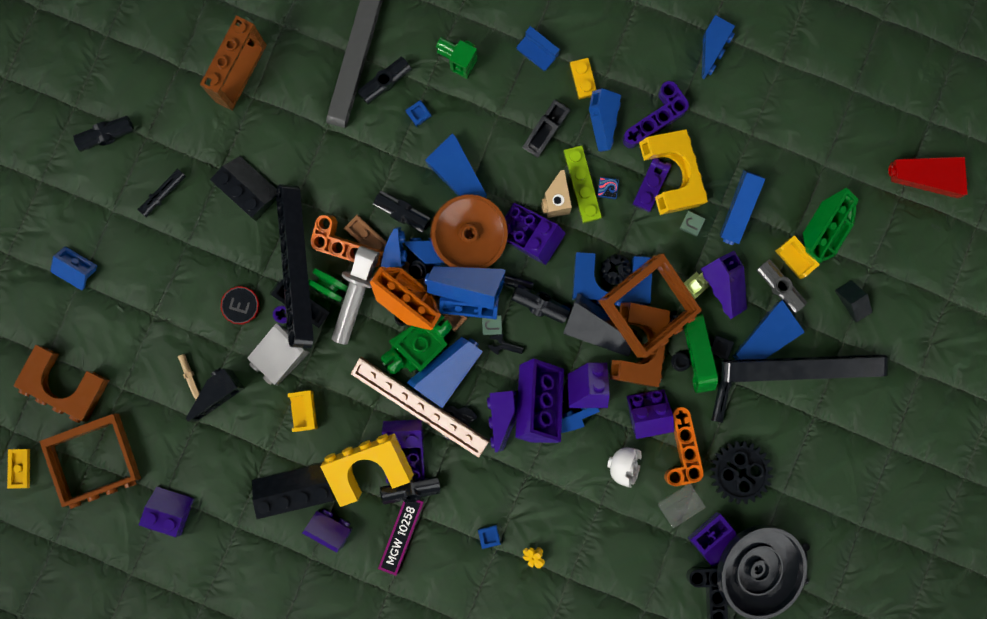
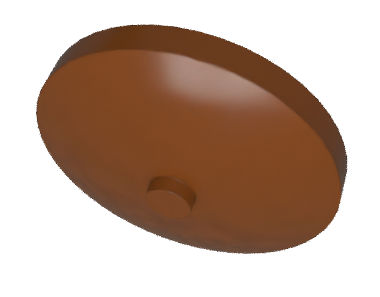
(469, 232)

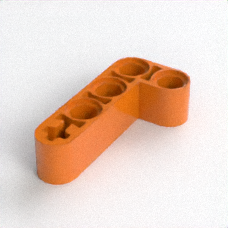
(331, 241)
(682, 446)

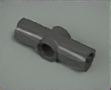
(790, 295)

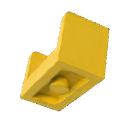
(797, 259)
(303, 411)

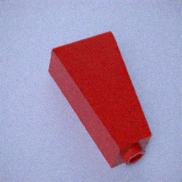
(935, 175)

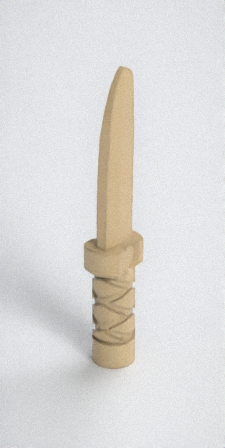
(188, 375)

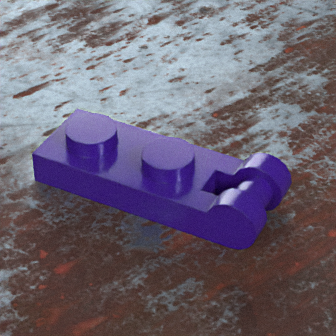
(651, 185)

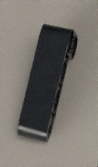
(711, 588)

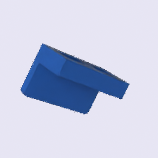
(538, 49)
(72, 267)

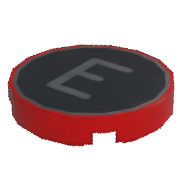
(240, 305)

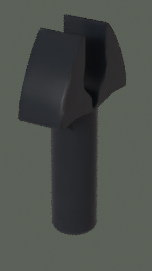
(504, 345)

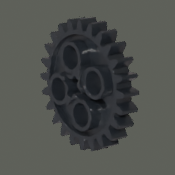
(731, 486)

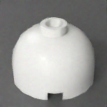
(624, 466)

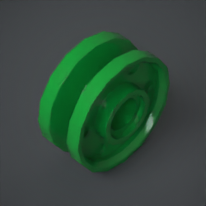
(327, 285)

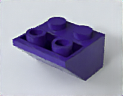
(650, 414)
(712, 538)

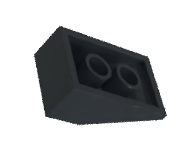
(216, 391)

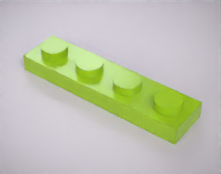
(582, 184)

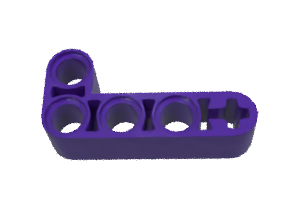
(653, 119)

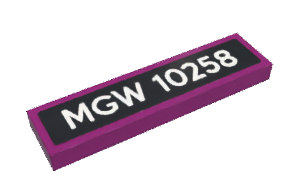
(400, 537)

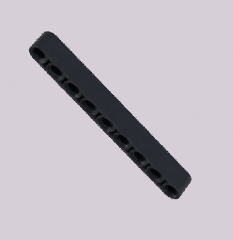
(294, 267)
(804, 368)

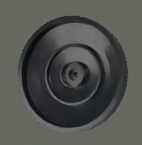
(762, 572)

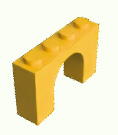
(678, 148)
(384, 451)

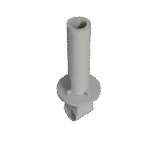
(358, 279)

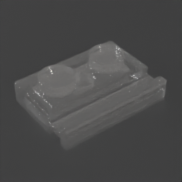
(681, 505)

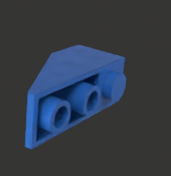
(713, 41)
(603, 114)

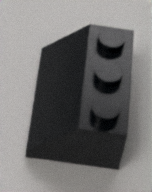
(245, 187)

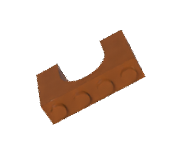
(648, 370)
(34, 382)

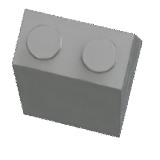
(275, 356)

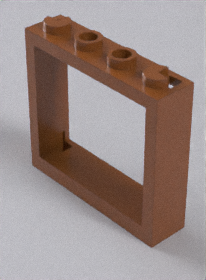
(234, 63)
(677, 286)
(56, 470)

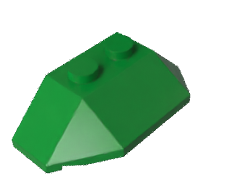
(830, 225)

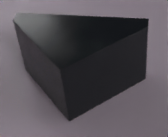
(854, 300)

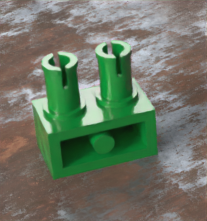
(460, 55)

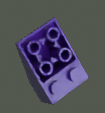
(532, 233)
(728, 283)
(504, 414)
(410, 437)

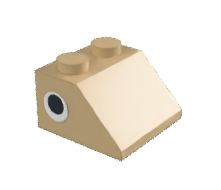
(557, 197)

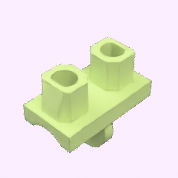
(696, 284)

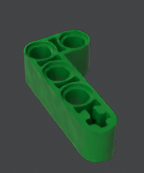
(701, 355)

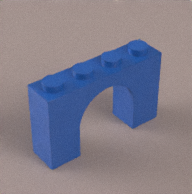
(585, 283)

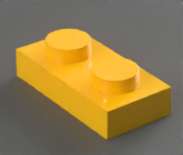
(583, 78)
(18, 468)

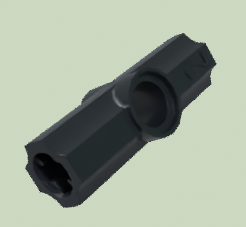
(394, 72)
(103, 133)
(401, 211)
(540, 303)
(411, 491)

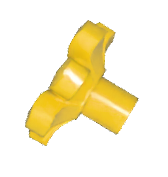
(534, 557)

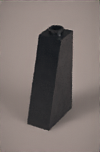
(594, 326)

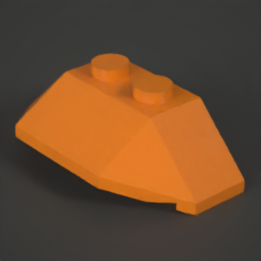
(405, 297)

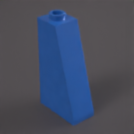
(454, 168)
(741, 207)
(467, 285)
(771, 334)
(446, 371)

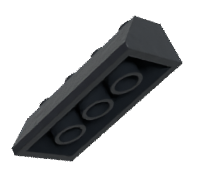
(290, 491)

